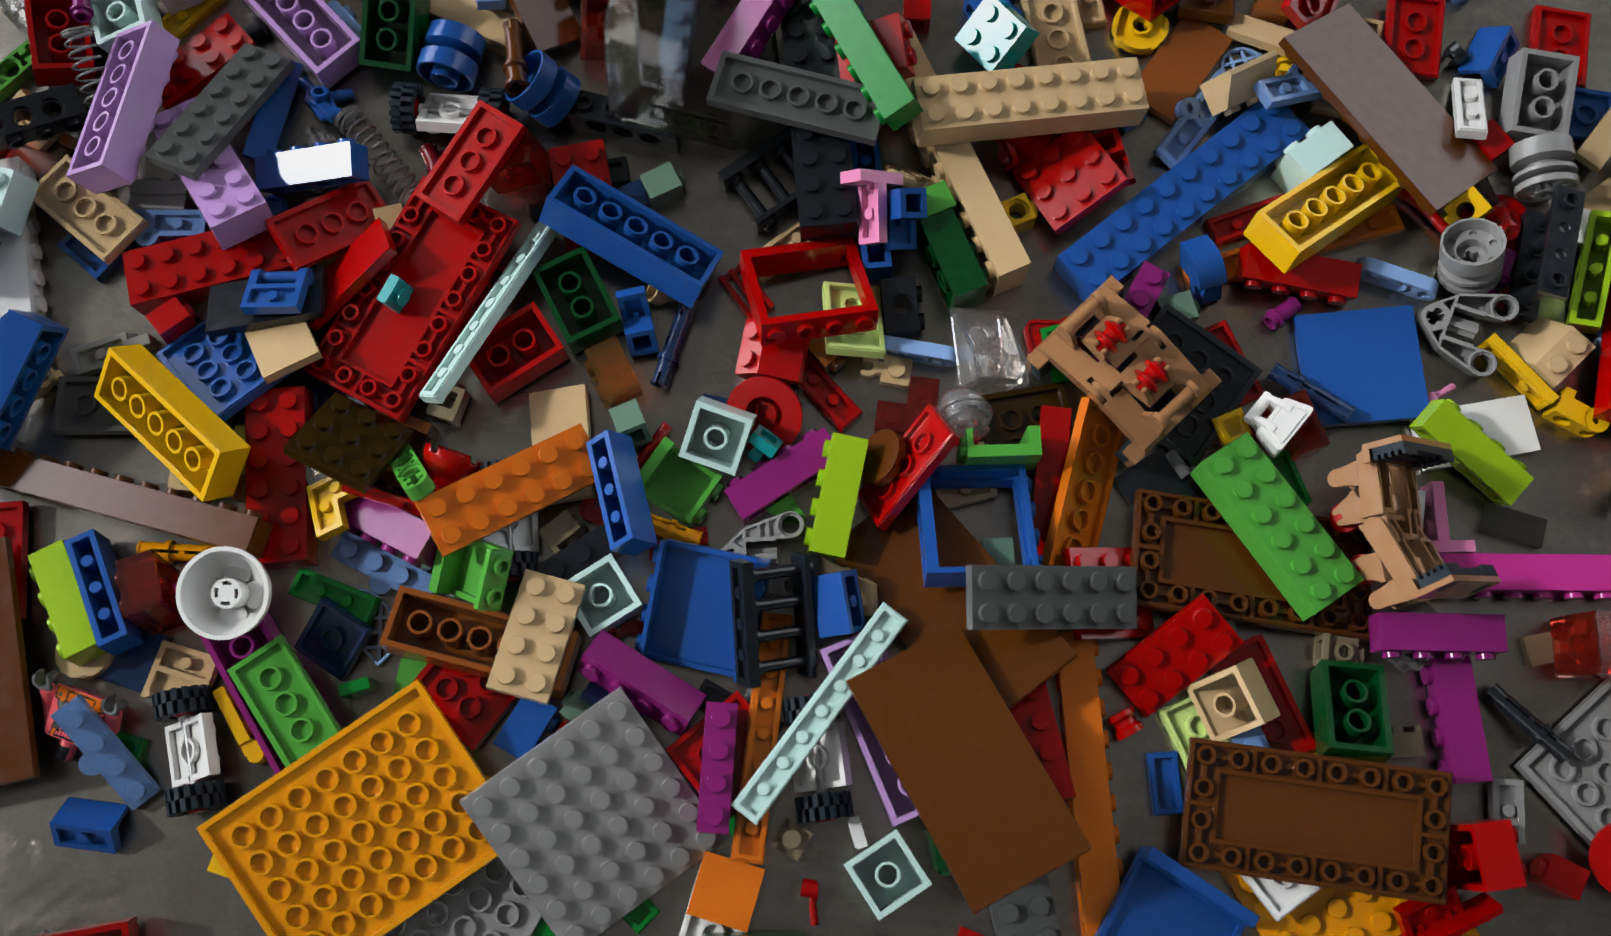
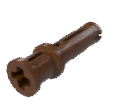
(515, 66)

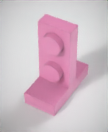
(872, 201)
(1436, 521)

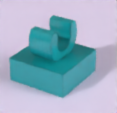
(764, 443)

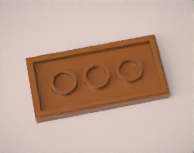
(1182, 65)

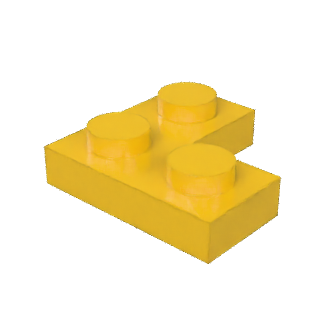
(328, 507)

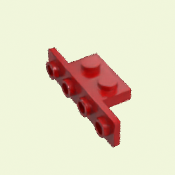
(1452, 919)

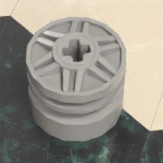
(1541, 165)
(1471, 256)

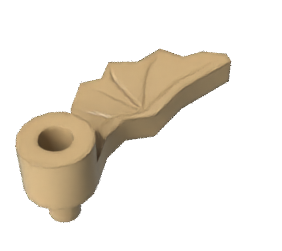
(49, 383)

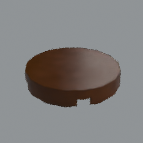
(883, 457)

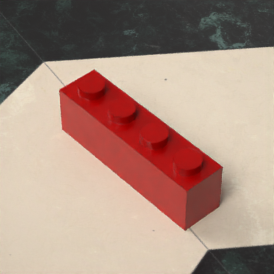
(1311, 279)

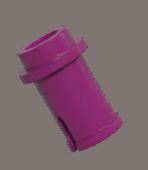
(81, 11)
(1509, 260)
(1278, 316)

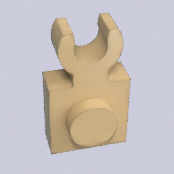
(893, 371)

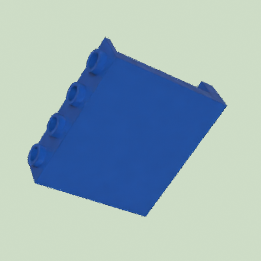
(691, 607)
(1170, 900)

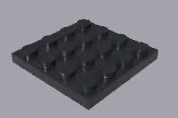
(1204, 351)

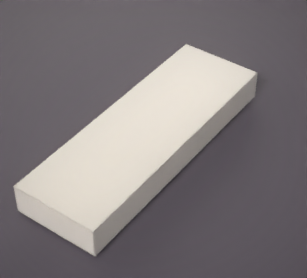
(1469, 108)

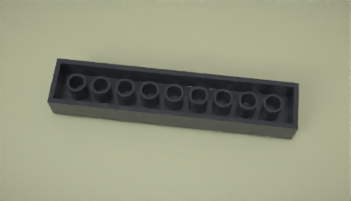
(823, 203)

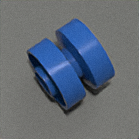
(451, 55)
(550, 91)

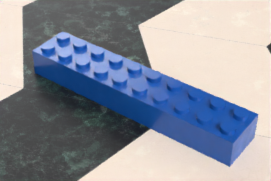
(1180, 199)

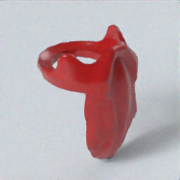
(1018, 150)

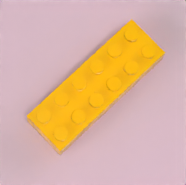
(1322, 208)
(171, 422)

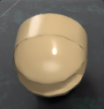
(655, 296)

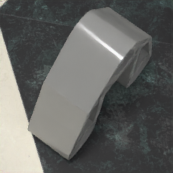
(1456, 351)
(767, 531)

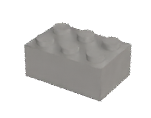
(1538, 93)

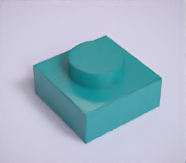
(395, 293)

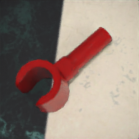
(810, 890)

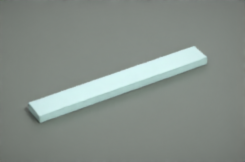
(487, 314)
(817, 715)

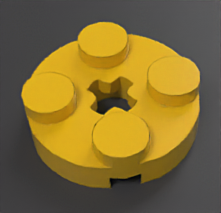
(1134, 41)

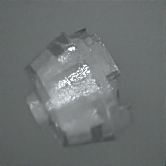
(966, 408)

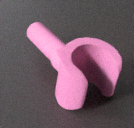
(1441, 393)

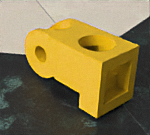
(1574, 415)

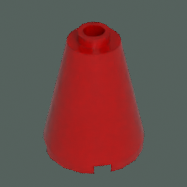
(447, 464)

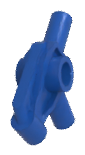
(323, 101)

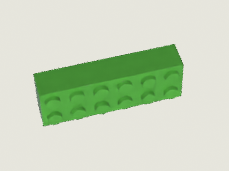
(1276, 526)

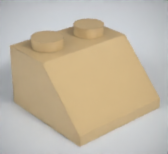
(1235, 85)
(1551, 349)
(1233, 701)

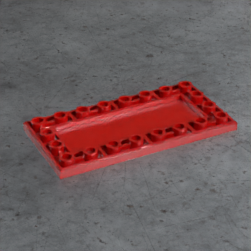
(391, 355)

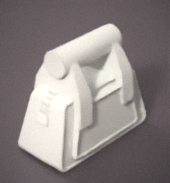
(1281, 425)

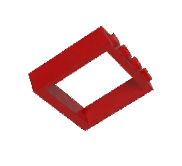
(806, 257)

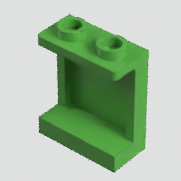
(1027, 452)
(680, 485)
(474, 574)

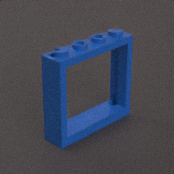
(974, 477)

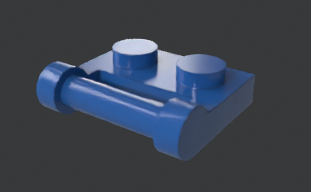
(281, 295)

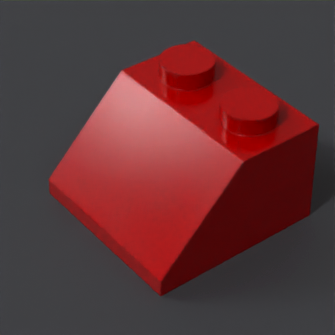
(780, 361)

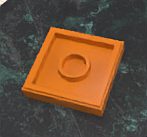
(726, 891)

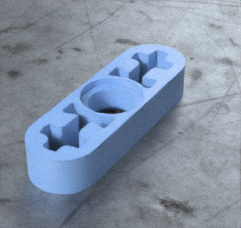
(1398, 279)
(921, 351)

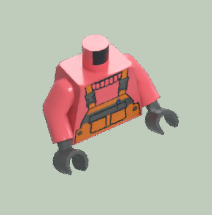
(55, 697)

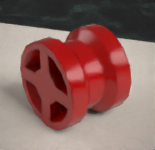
(1124, 723)

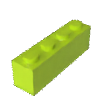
(1592, 275)
(1474, 453)
(837, 496)
(64, 604)

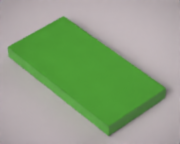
(284, 700)

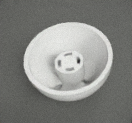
(209, 592)

